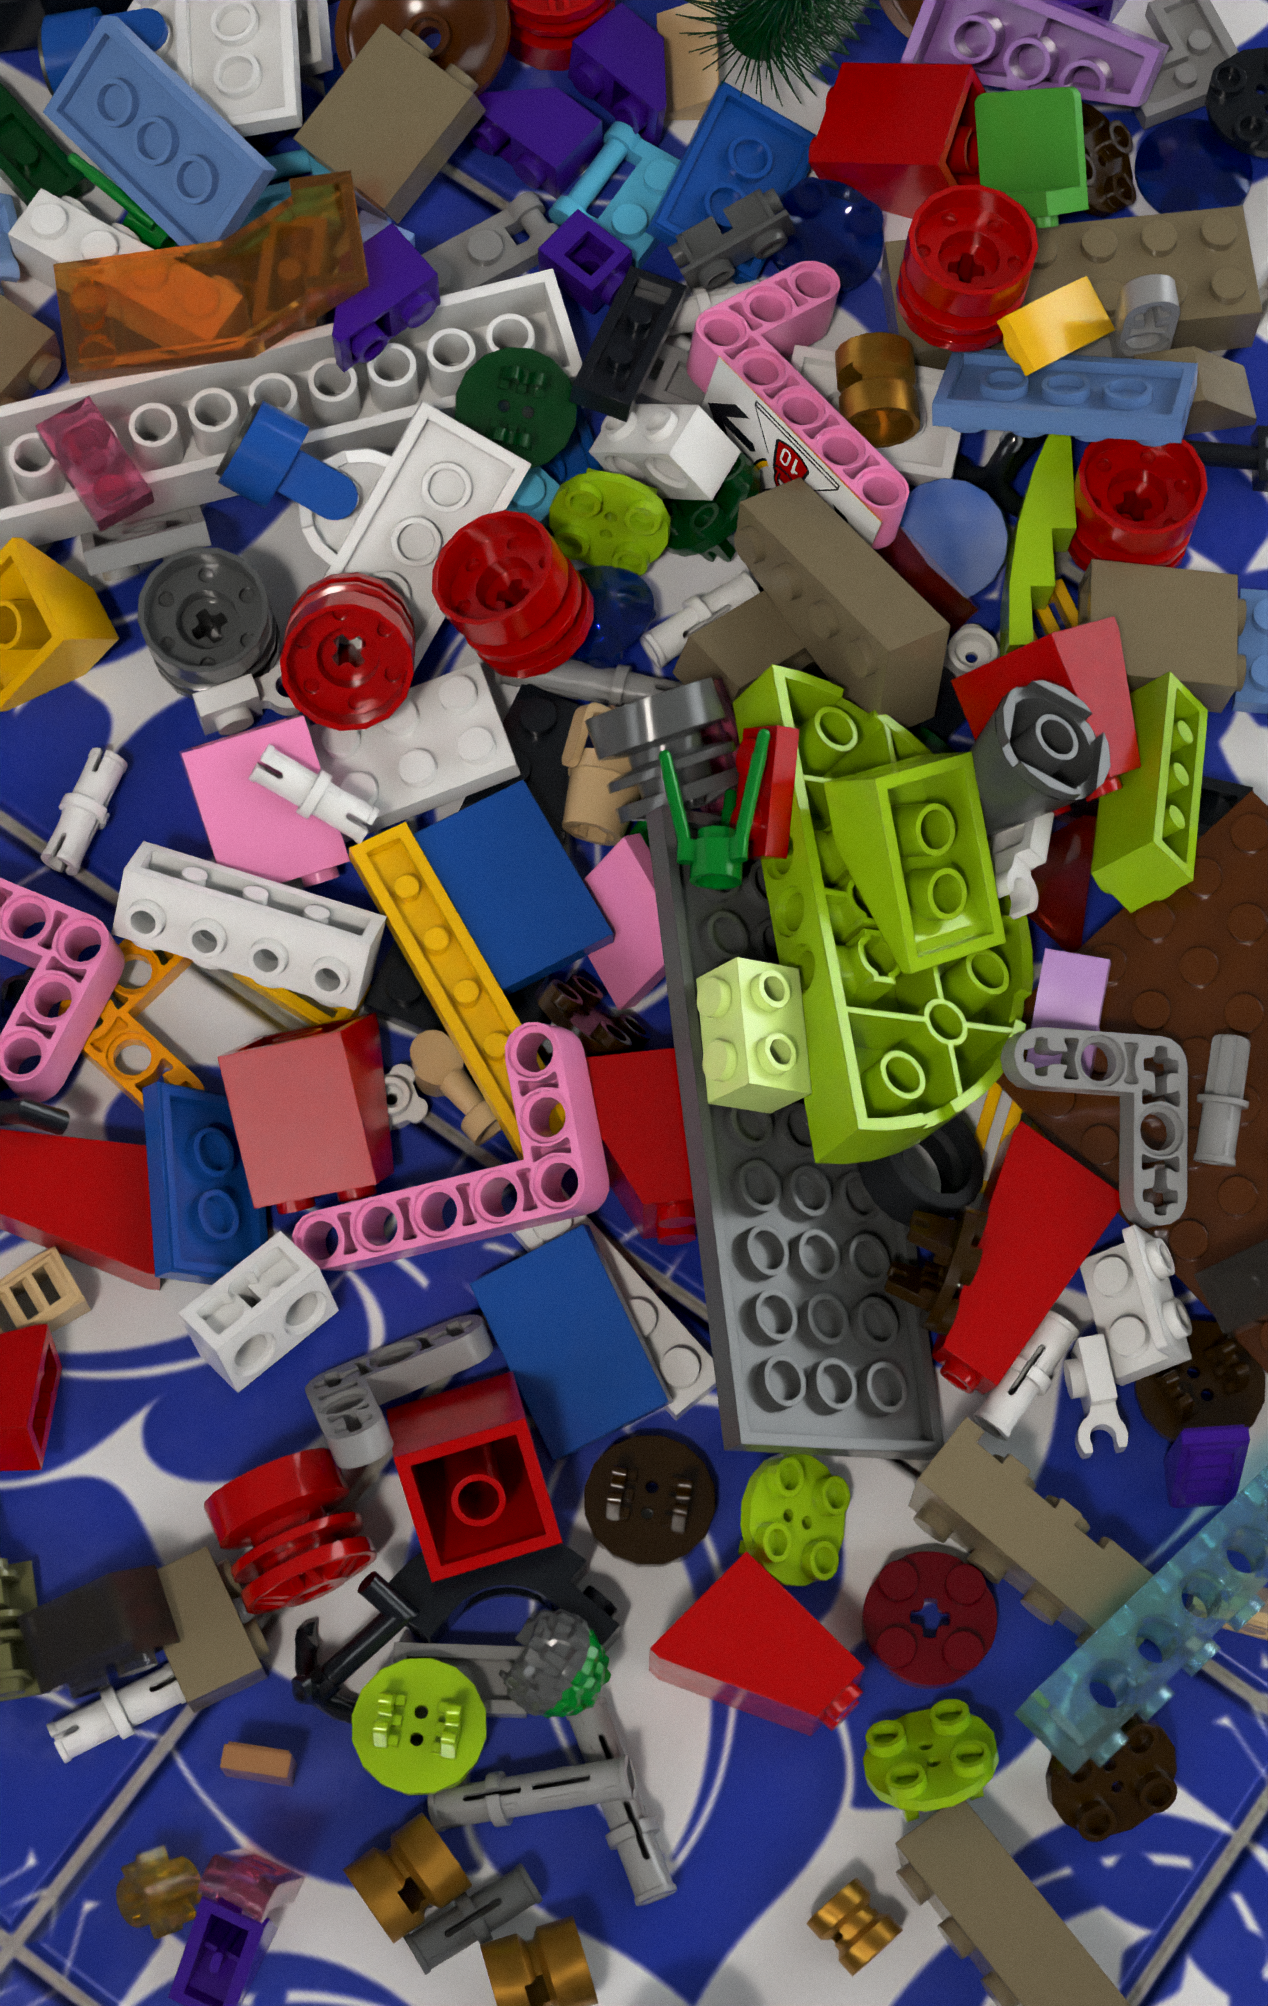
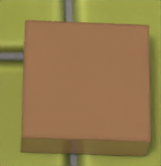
(258, 1763)

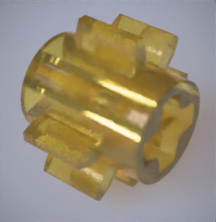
(158, 1892)

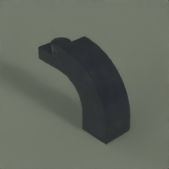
(540, 1576)

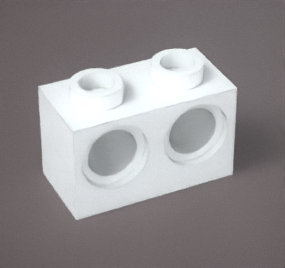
(668, 449)
(258, 1311)

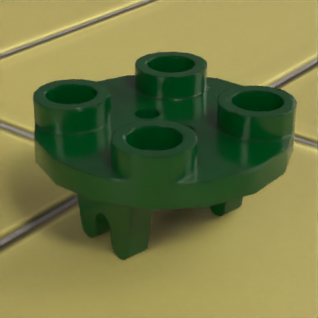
(522, 380)
(704, 524)

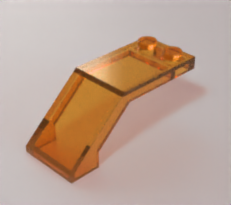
(215, 296)

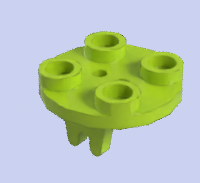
(609, 521)
(775, 1504)
(450, 1732)
(930, 1758)

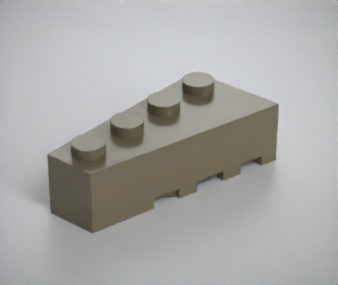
(844, 602)
(1020, 1537)
(998, 1915)

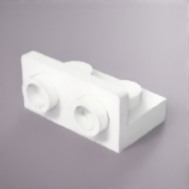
(1137, 1306)

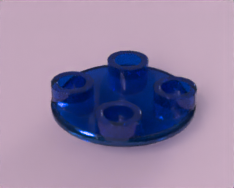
(1191, 168)
(833, 228)
(621, 614)

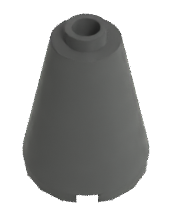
(1036, 756)

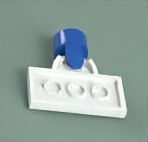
(228, 51)
(374, 507)

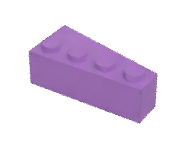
(1038, 47)

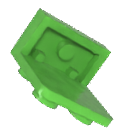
(1034, 150)

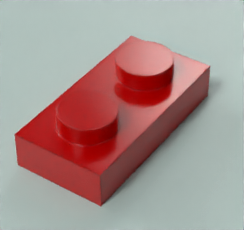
(774, 804)

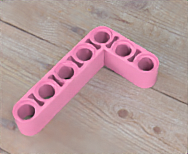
(755, 336)
(55, 979)
(480, 1192)

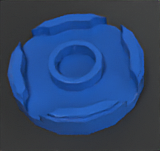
(959, 530)

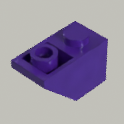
(623, 70)
(540, 135)
(399, 296)

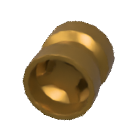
(854, 1926)

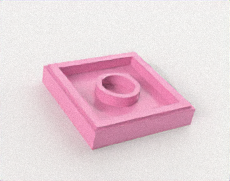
(627, 899)

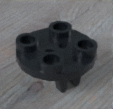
(1235, 106)

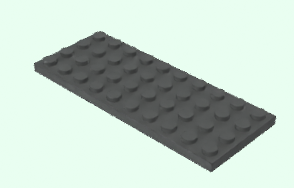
(787, 1246)

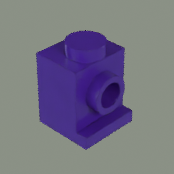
(582, 248)

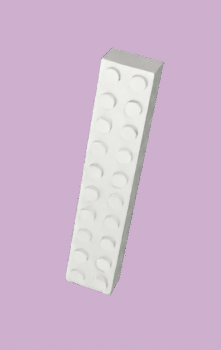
(186, 418)

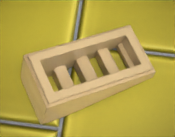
(27, 1277)

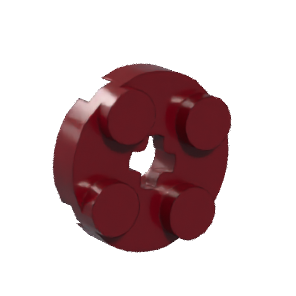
(900, 1645)

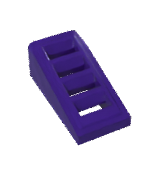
(1205, 1465)

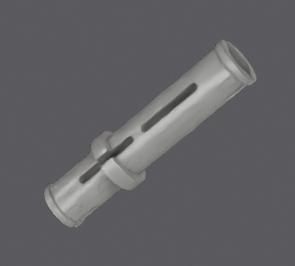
(605, 686)
(504, 1798)
(628, 1821)

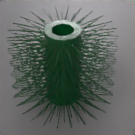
(764, 26)

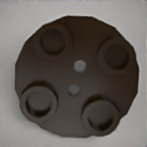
(1107, 163)
(578, 1009)
(955, 1264)
(1224, 1369)
(680, 1506)
(1144, 1785)

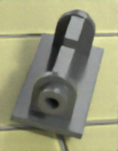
(753, 234)

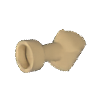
(443, 1073)

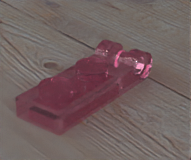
(249, 1882)

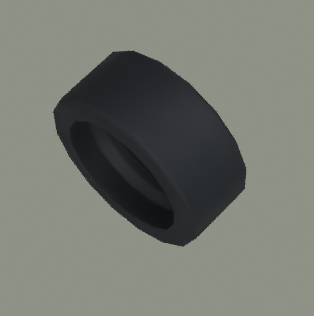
(959, 1169)

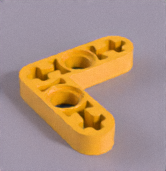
(122, 1030)

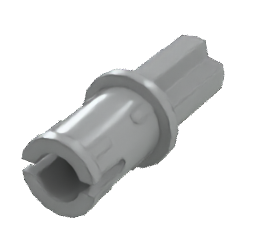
(1223, 1100)

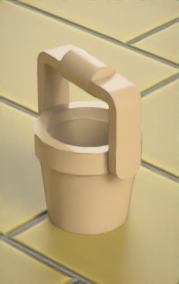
(588, 805)

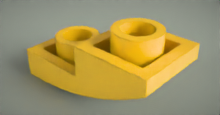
(1054, 326)

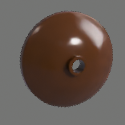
(471, 31)

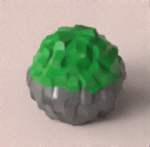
(559, 1666)

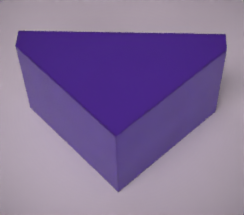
(221, 1955)

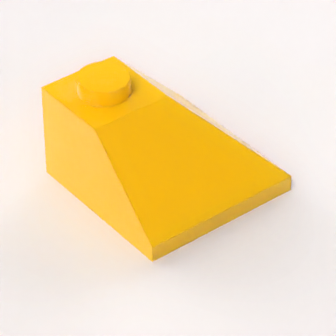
(48, 625)

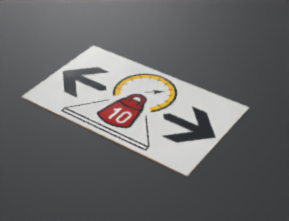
(777, 449)

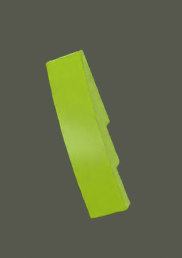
(1042, 527)

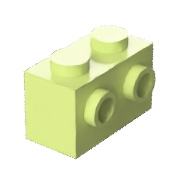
(753, 1035)

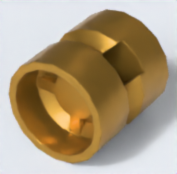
(877, 387)
(407, 1877)
(540, 1970)

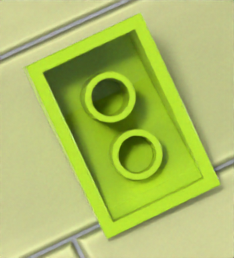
(919, 856)

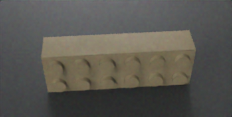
(1199, 249)

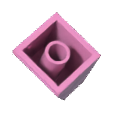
(249, 823)

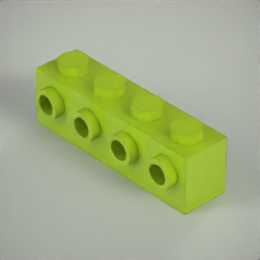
(1151, 824)

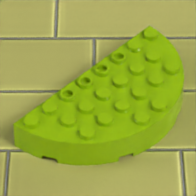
(883, 1046)

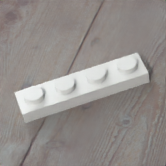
(677, 1354)

